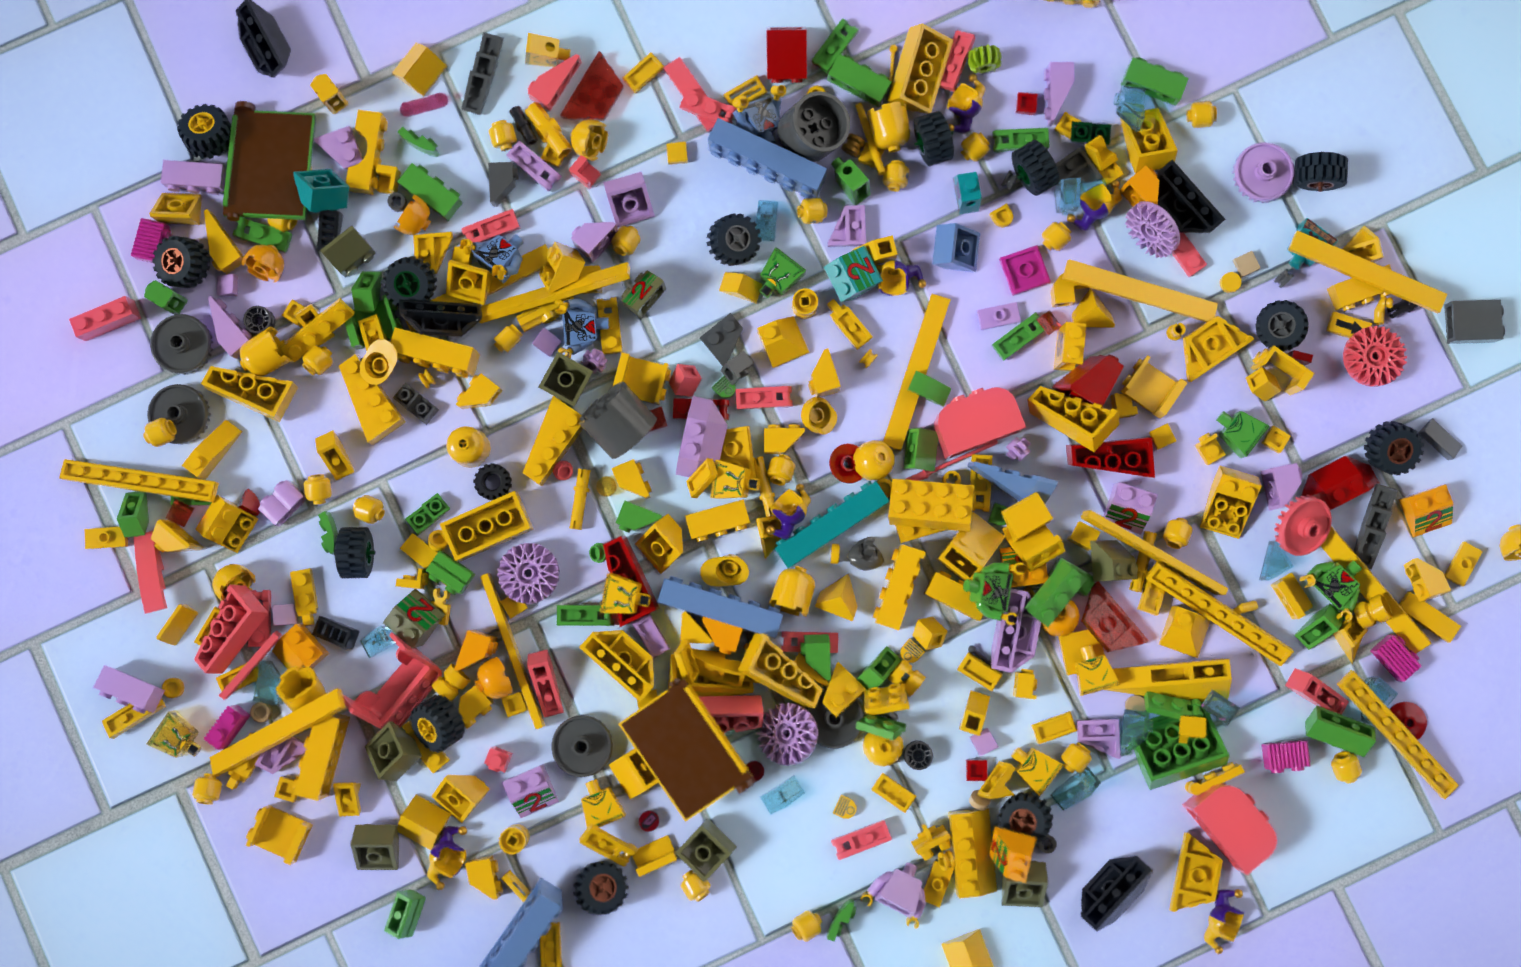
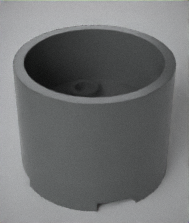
(814, 126)
(617, 420)

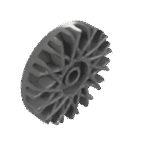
(194, 347)
(191, 407)
(839, 732)
(567, 751)

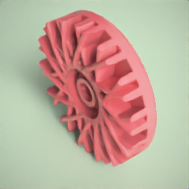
(1386, 351)
(1303, 525)

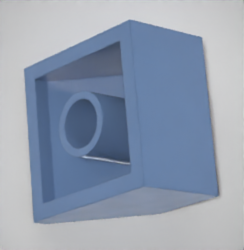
(956, 247)

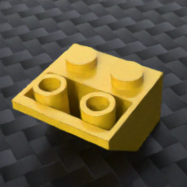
(562, 267)
(226, 524)
(633, 773)

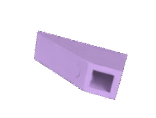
(1059, 82)
(227, 329)

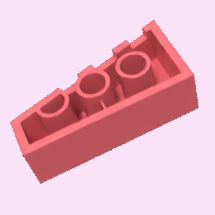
(234, 625)
(735, 712)

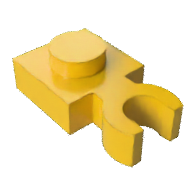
(440, 602)

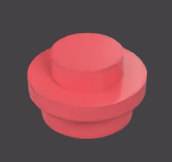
(563, 470)

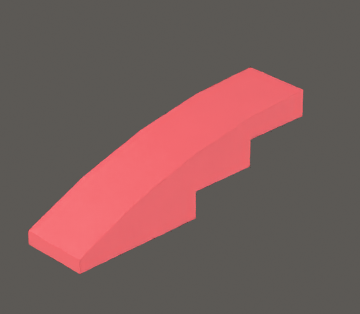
(149, 573)

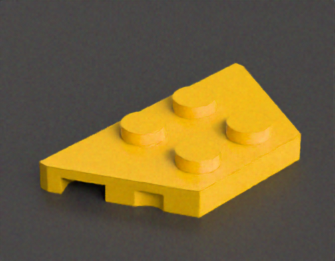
(1211, 345)
(1195, 876)

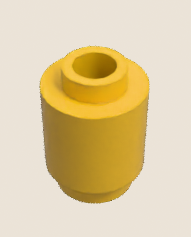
(507, 338)

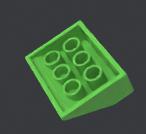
(1168, 761)

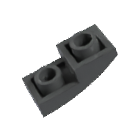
(416, 403)

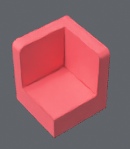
(584, 172)
(685, 380)

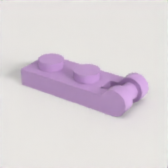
(533, 165)

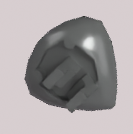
(865, 555)

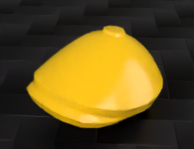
(818, 415)

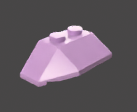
(702, 436)
(1016, 643)

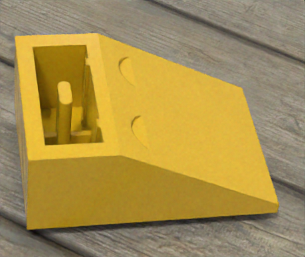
(1230, 501)
(971, 550)

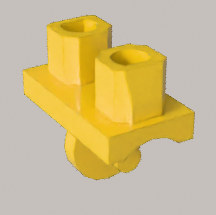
(930, 838)

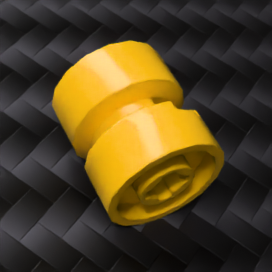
(804, 303)
(1376, 610)
(912, 682)
(451, 683)
(514, 839)

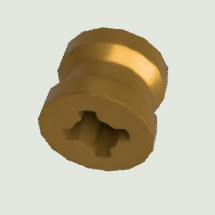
(853, 145)

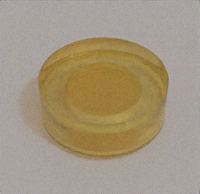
(606, 486)

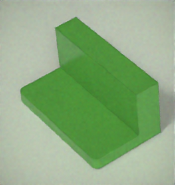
(921, 449)

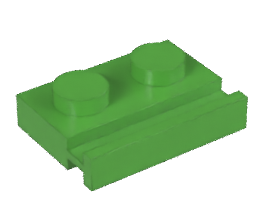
(881, 726)

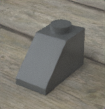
(501, 181)

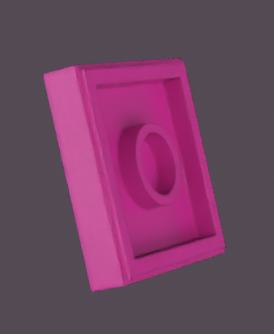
(1024, 270)

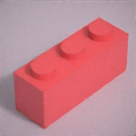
(105, 318)

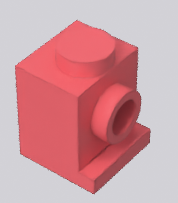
(498, 759)

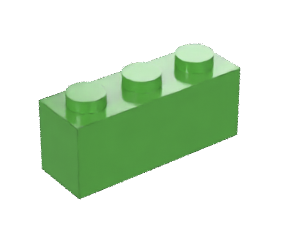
(859, 80)
(1156, 80)
(431, 191)
(1055, 593)
(1340, 731)

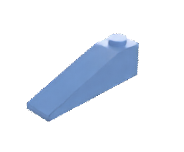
(1013, 483)

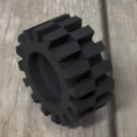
(483, 473)

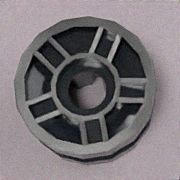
(251, 319)
(920, 763)

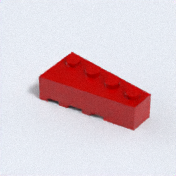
(1121, 456)
(623, 562)

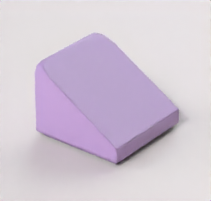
(227, 285)
(546, 342)
(284, 614)
(984, 742)

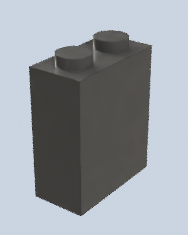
(1474, 321)

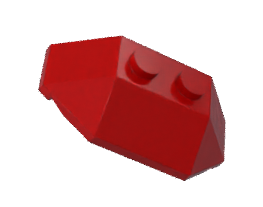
(1340, 481)

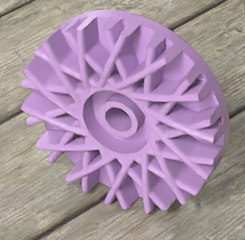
(1257, 183)
(1153, 228)
(543, 578)
(775, 733)

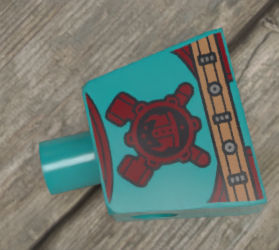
(967, 190)
(1311, 229)

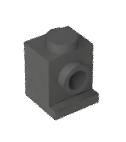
(737, 367)

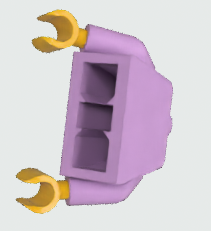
(900, 892)

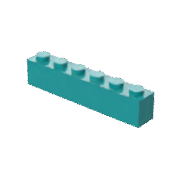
(832, 524)

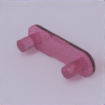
(423, 104)

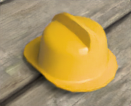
(378, 362)
(724, 571)

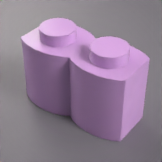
(282, 502)

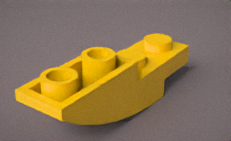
(718, 669)

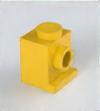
(1025, 684)

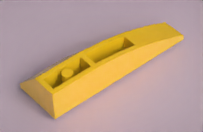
(1179, 679)

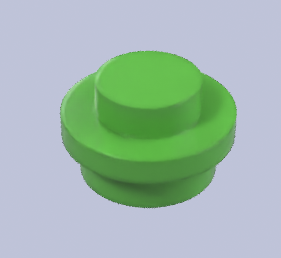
(597, 553)

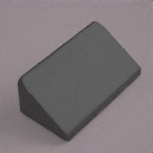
(1440, 439)

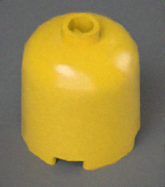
(889, 126)
(263, 353)
(474, 452)
(793, 591)
(299, 687)

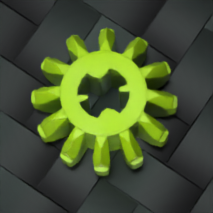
(984, 59)

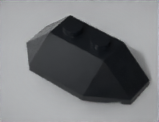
(262, 39)
(1186, 202)
(440, 317)
(1113, 890)

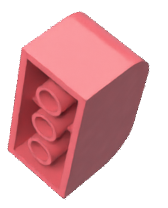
(977, 420)
(1234, 825)

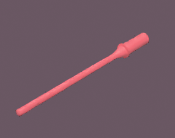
(925, 474)

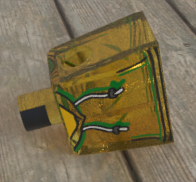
(175, 736)

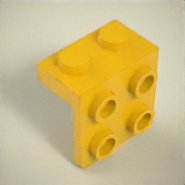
(886, 699)

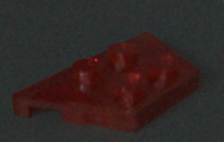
(594, 93)
(1110, 622)

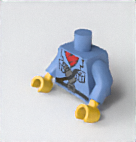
(761, 115)
(496, 255)
(579, 325)

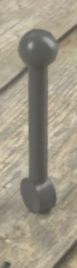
(972, 649)

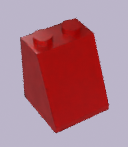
(786, 54)
(1091, 380)

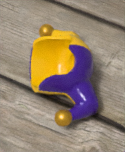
(966, 104)
(1096, 204)
(897, 277)
(790, 510)
(446, 856)
(1223, 919)

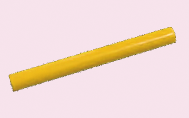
(867, 131)

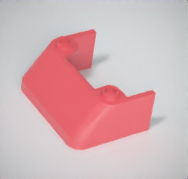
(401, 692)

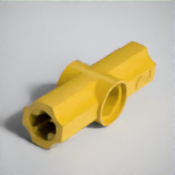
(548, 130)
(539, 315)

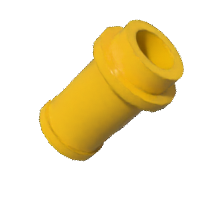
(1175, 331)

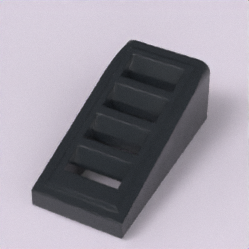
(337, 223)
(347, 638)

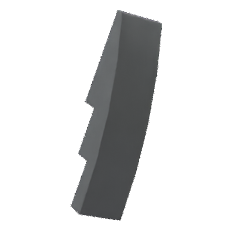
(482, 73)
(1374, 524)

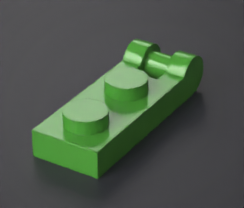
(834, 45)
(1019, 138)
(262, 234)
(1017, 337)
(582, 616)
(1172, 706)

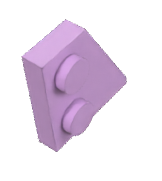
(341, 147)
(849, 228)
(1101, 735)
(280, 755)

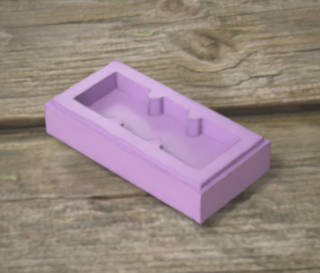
(998, 316)
(651, 636)

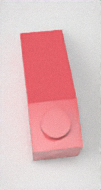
(552, 83)
(545, 683)
(1316, 691)

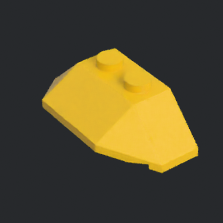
(622, 660)

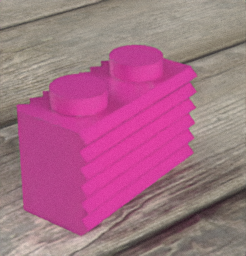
(147, 239)
(1396, 657)
(227, 727)
(1286, 755)

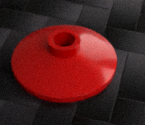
(840, 454)
(1409, 710)

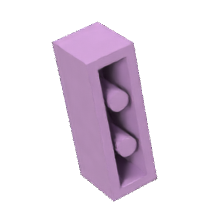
(193, 176)
(128, 690)

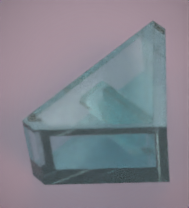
(767, 219)
(1275, 562)
(377, 641)
(1220, 708)
(782, 795)

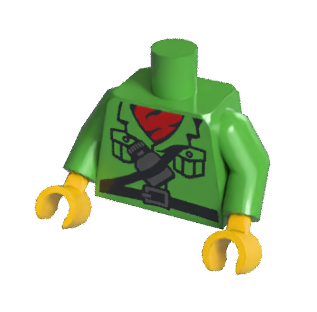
(1336, 585)
(992, 589)

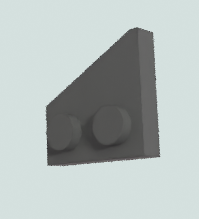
(1078, 166)
(723, 338)

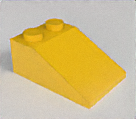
(1152, 144)

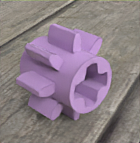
(594, 360)
(1018, 448)

